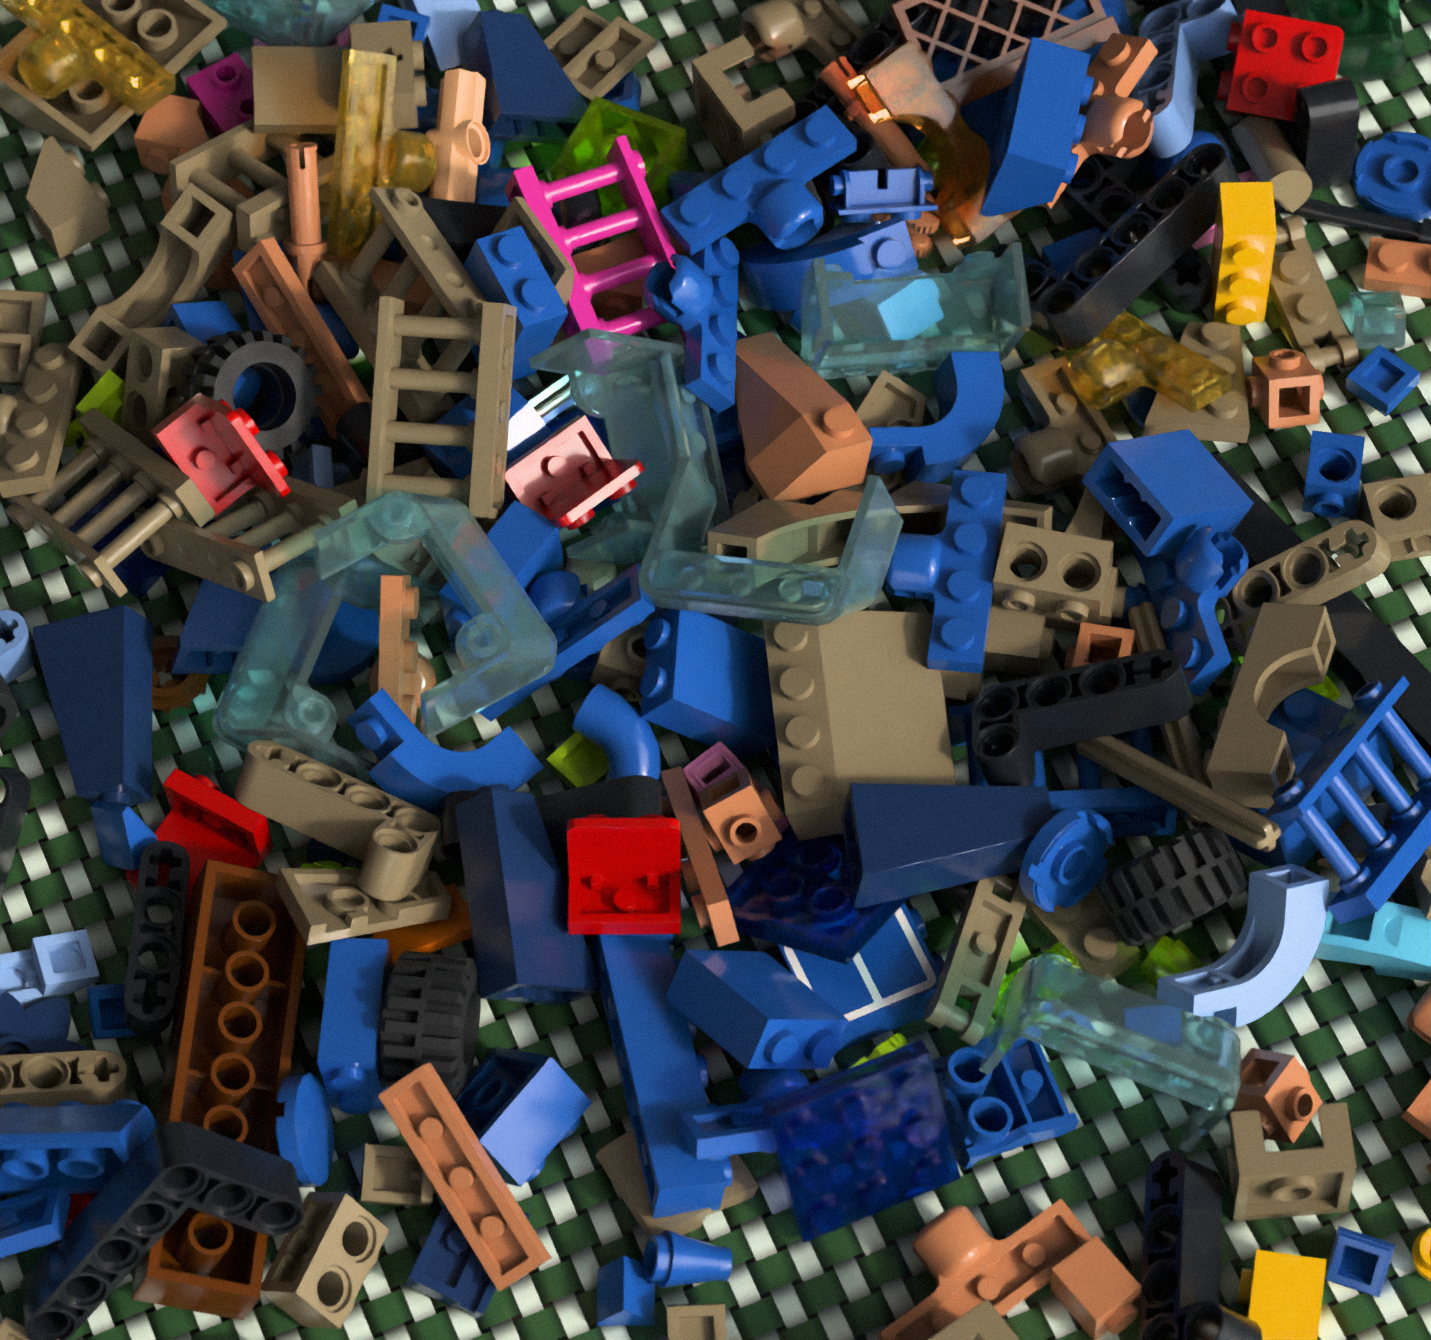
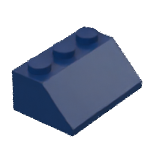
(1038, 128)
(68, 1144)

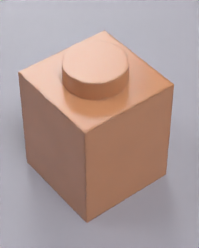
(1096, 1289)

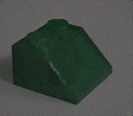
(1372, 36)

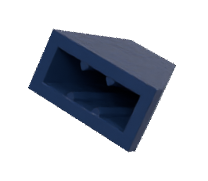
(525, 86)
(214, 629)

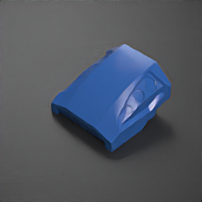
(1015, 1101)

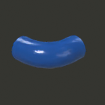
(620, 733)

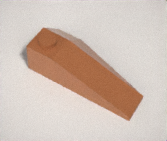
(794, 424)

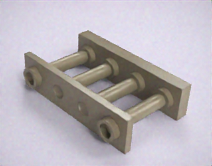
(244, 152)
(355, 295)
(487, 383)
(128, 461)
(239, 561)

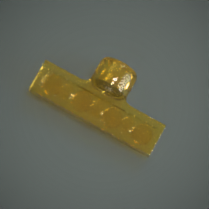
(82, 46)
(370, 151)
(1139, 355)

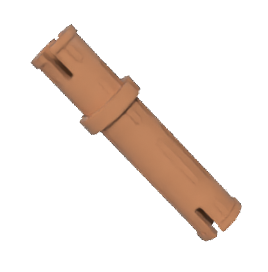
(887, 134)
(305, 219)

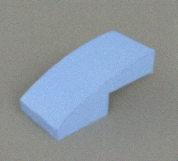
(50, 968)

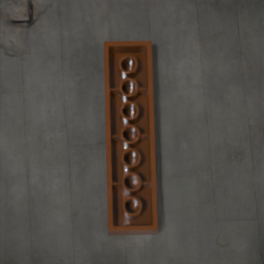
(224, 1074)

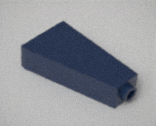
(102, 700)
(935, 836)
(519, 903)

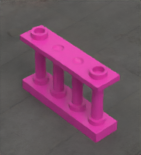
(628, 170)

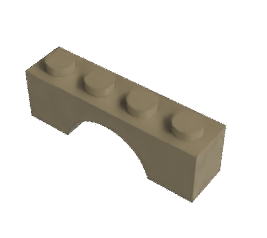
(190, 248)
(1283, 654)

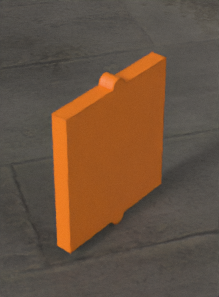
(431, 935)

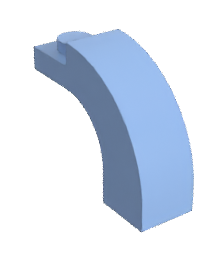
(1268, 957)

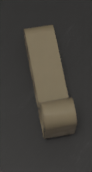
(1285, 576)
(343, 813)
(55, 1077)

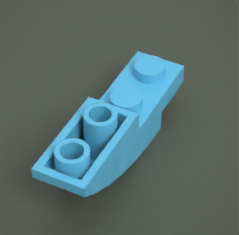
(1390, 940)

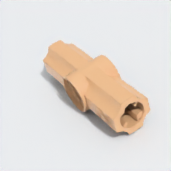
(459, 136)

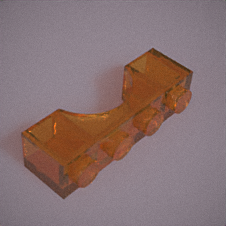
(905, 90)

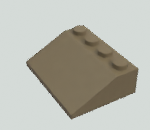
(88, 112)
(854, 709)

